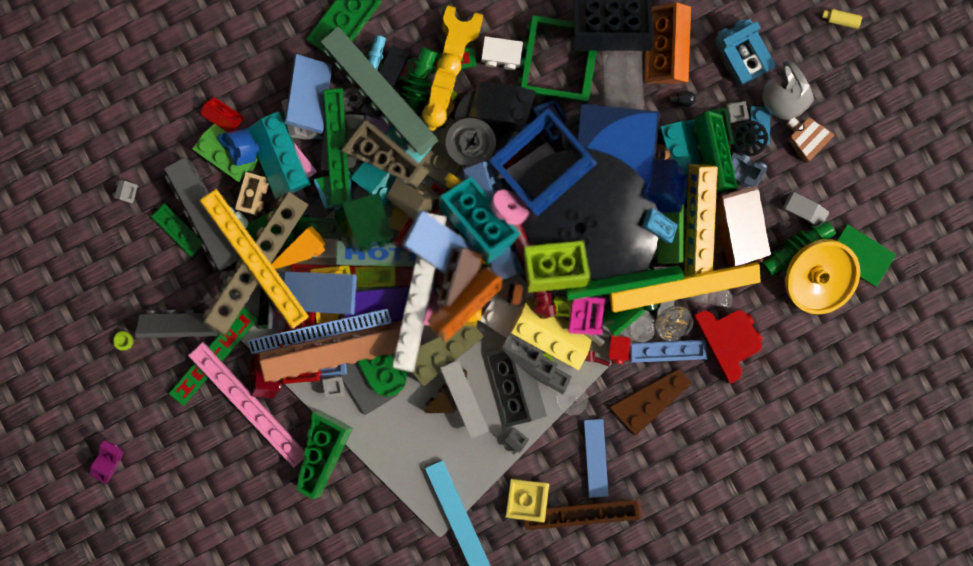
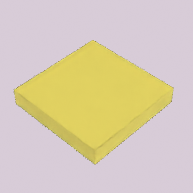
(527, 500)

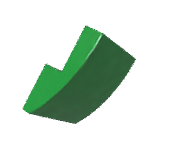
(619, 320)

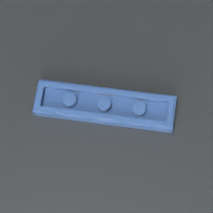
(668, 351)
(596, 458)

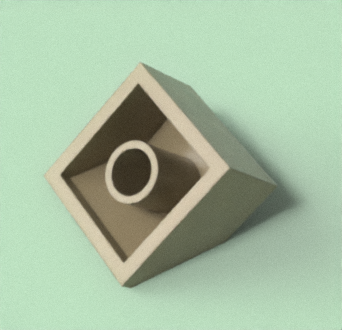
(413, 198)

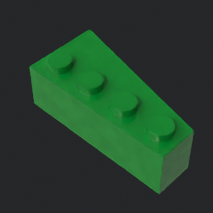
(323, 450)

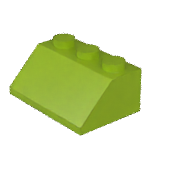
(556, 266)

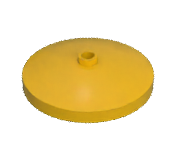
(822, 276)

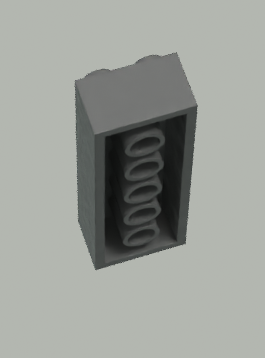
(190, 191)

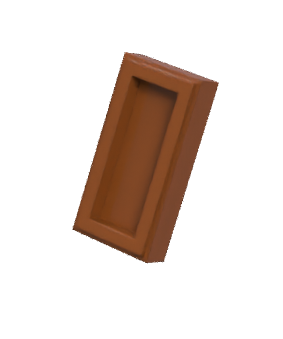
(517, 295)

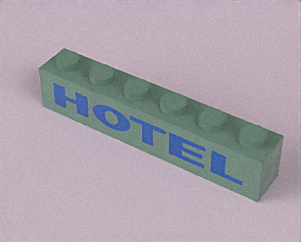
(386, 256)

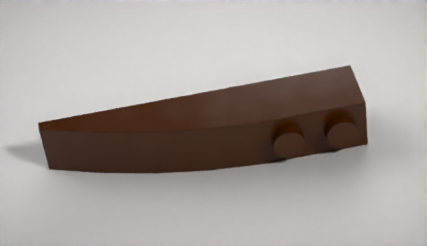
(589, 513)

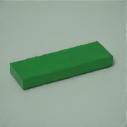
(178, 229)

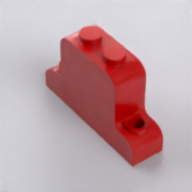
(729, 340)

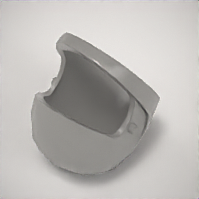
(793, 100)

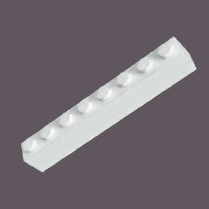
(415, 312)

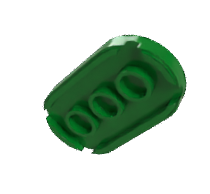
(382, 376)

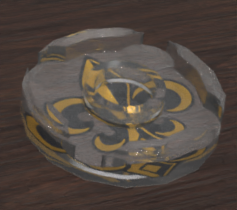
(674, 323)

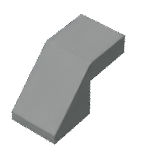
(805, 209)

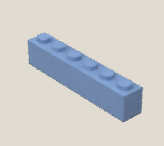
(508, 263)

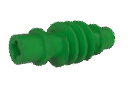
(420, 79)
(782, 258)

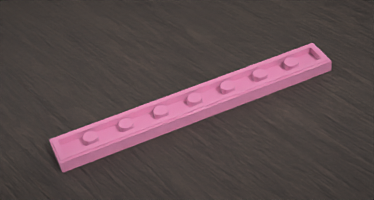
(248, 405)

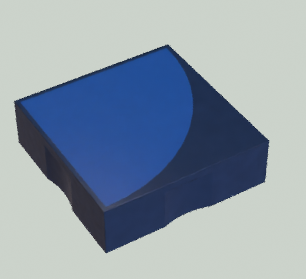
(621, 133)

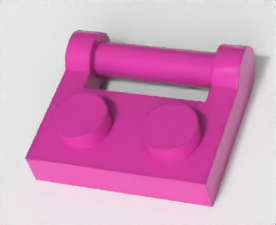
(581, 314)

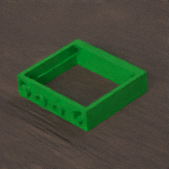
(526, 62)

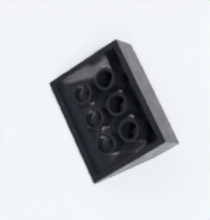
(612, 25)

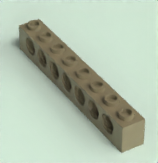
(221, 324)

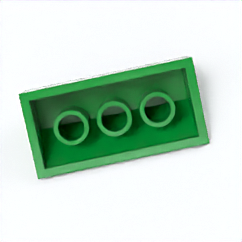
(715, 149)

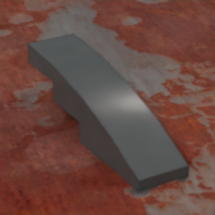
(535, 363)

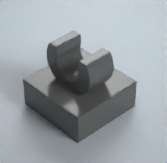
(516, 441)

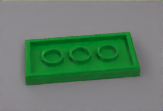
(345, 14)

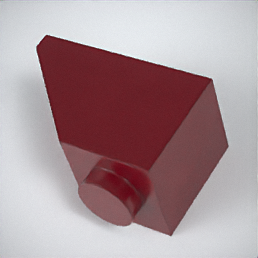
(259, 387)

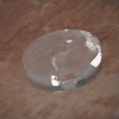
(573, 408)

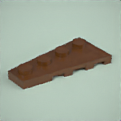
(650, 401)

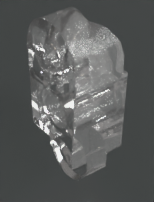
(718, 298)

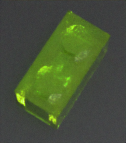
(376, 276)

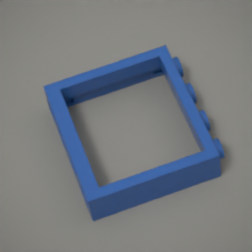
(563, 183)

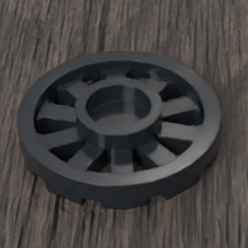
(750, 138)

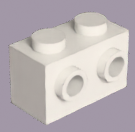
(502, 52)

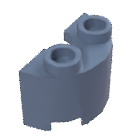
(746, 172)

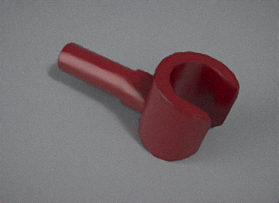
(591, 358)

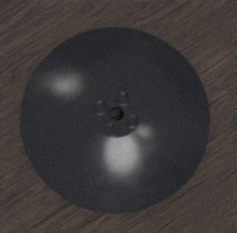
(607, 200)

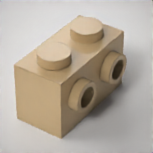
(252, 193)

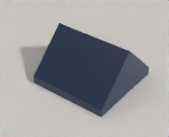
(550, 132)

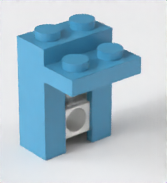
(742, 33)

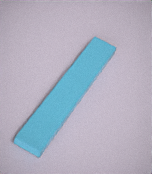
(457, 514)

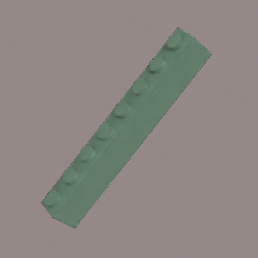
(381, 93)

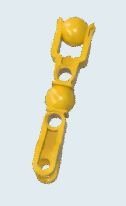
(449, 64)

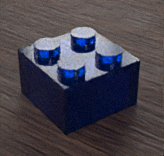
(667, 185)

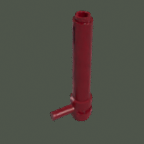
(542, 299)

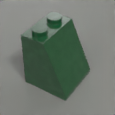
(364, 223)

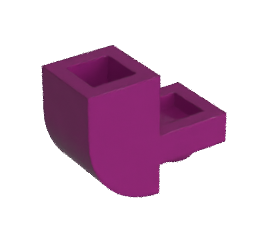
(106, 462)

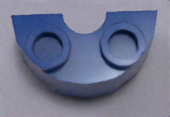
(240, 145)

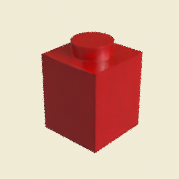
(618, 349)

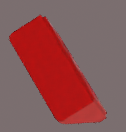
(221, 115)

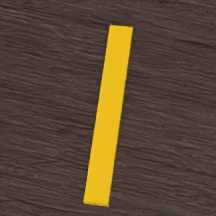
(254, 258)
(690, 286)

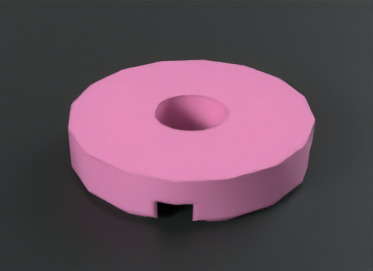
(508, 198)

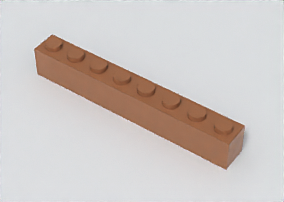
(330, 351)

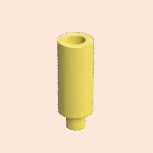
(843, 18)

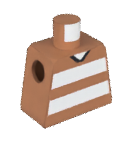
(808, 137)

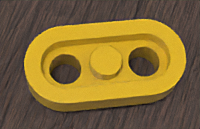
(452, 181)

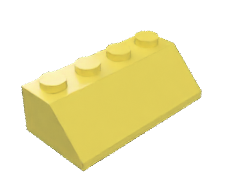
(550, 335)

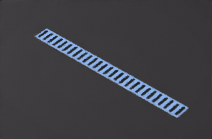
(319, 331)

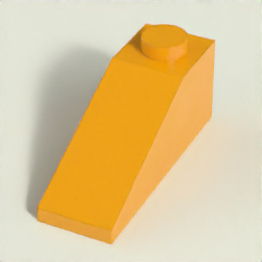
(303, 248)

